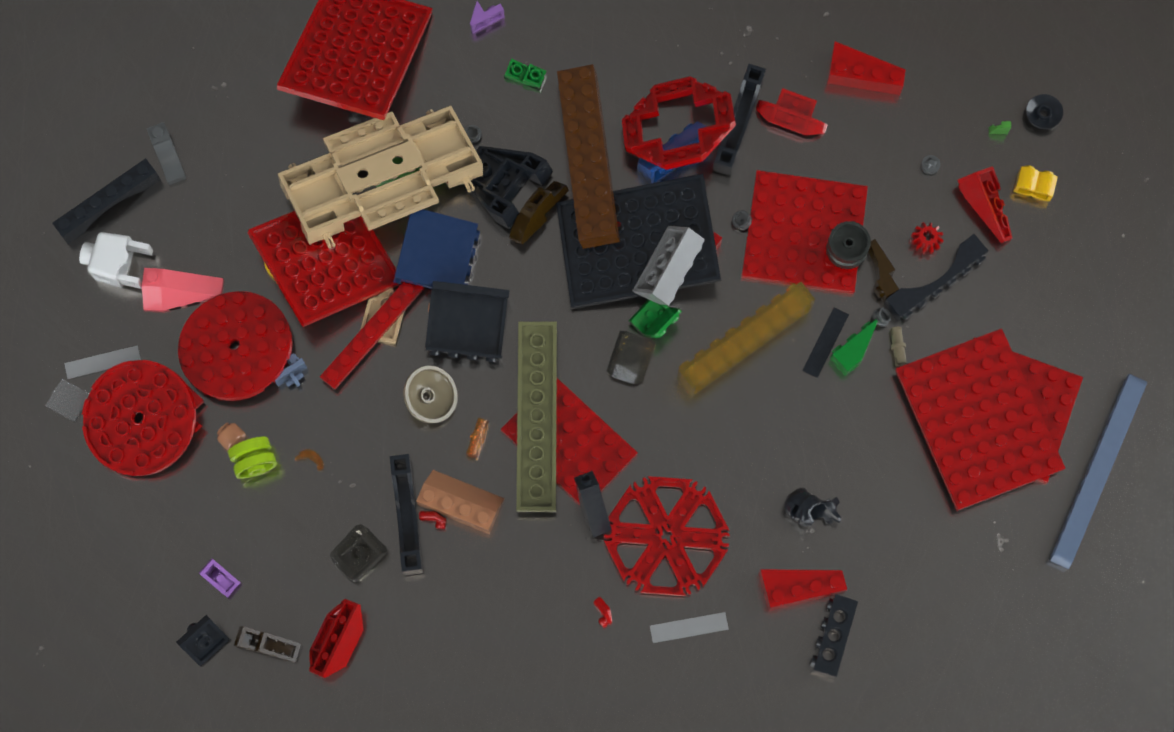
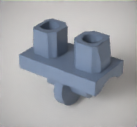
(293, 372)

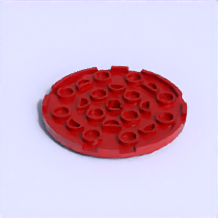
(238, 372)
(166, 422)

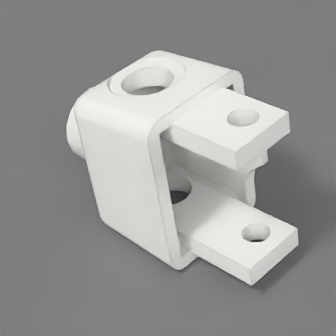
(111, 258)

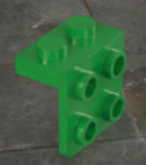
(654, 318)

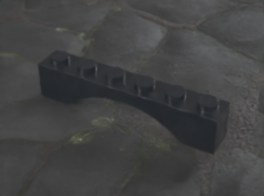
(743, 110)
(131, 182)
(908, 299)
(406, 514)

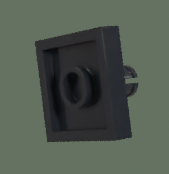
(202, 640)

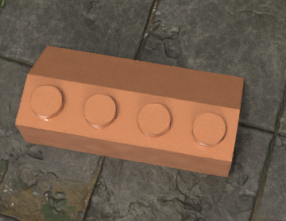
(460, 501)

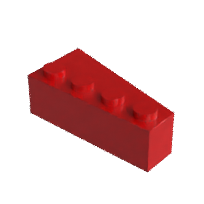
(864, 71)
(795, 587)

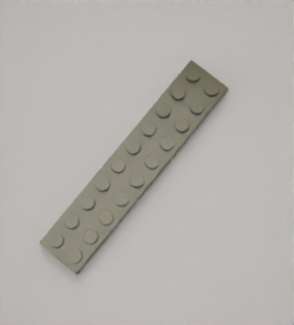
(536, 417)

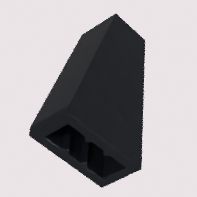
(592, 503)

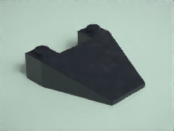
(503, 177)

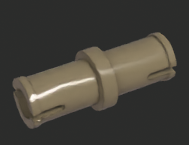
(898, 346)

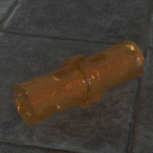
(477, 438)

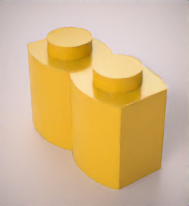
(1035, 183)

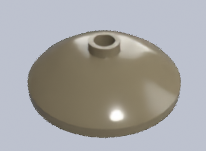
(440, 394)

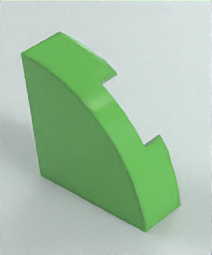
(1004, 128)

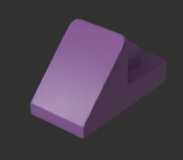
(483, 19)
(219, 577)

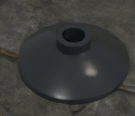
(1050, 106)

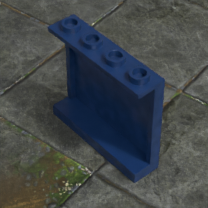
(436, 249)

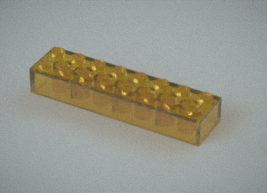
(745, 339)

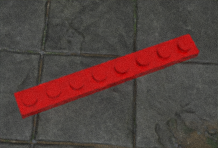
(370, 334)

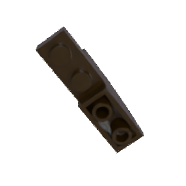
(533, 212)

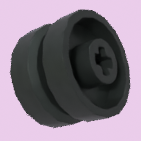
(848, 245)

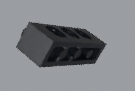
(847, 608)

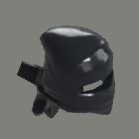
(806, 508)

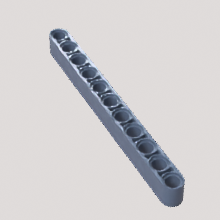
(1098, 471)

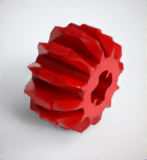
(920, 240)

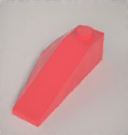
(171, 289)

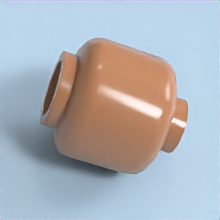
(230, 435)

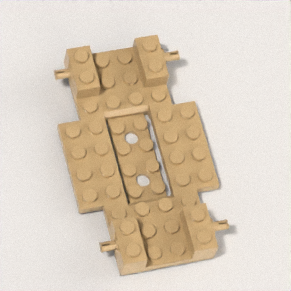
(324, 186)

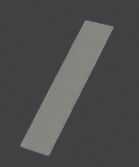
(100, 362)
(689, 627)

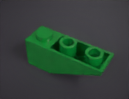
(851, 354)

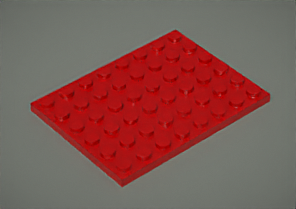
(355, 53)
(979, 419)

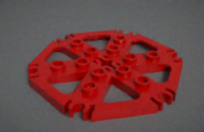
(685, 536)

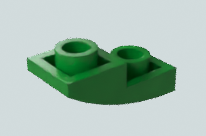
(524, 74)

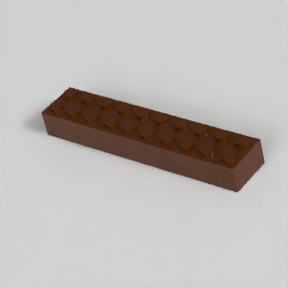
(588, 157)

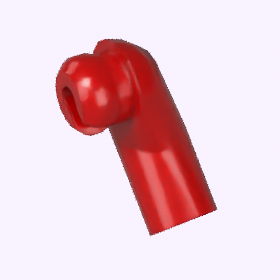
(433, 516)
(605, 610)

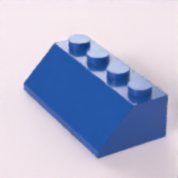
(689, 136)

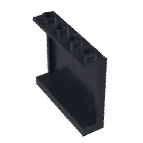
(466, 321)

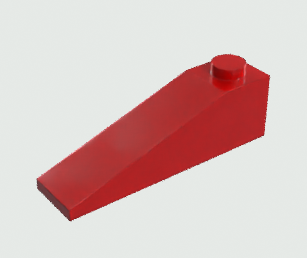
(982, 194)

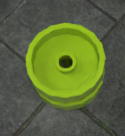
(252, 457)

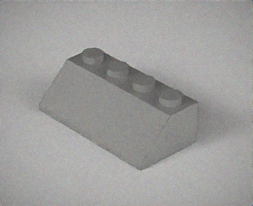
(669, 265)

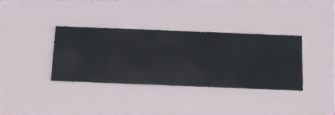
(825, 342)

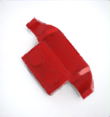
(793, 113)

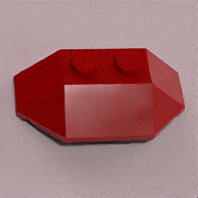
(336, 639)

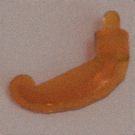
(313, 456)

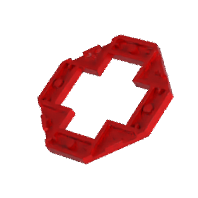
(708, 136)

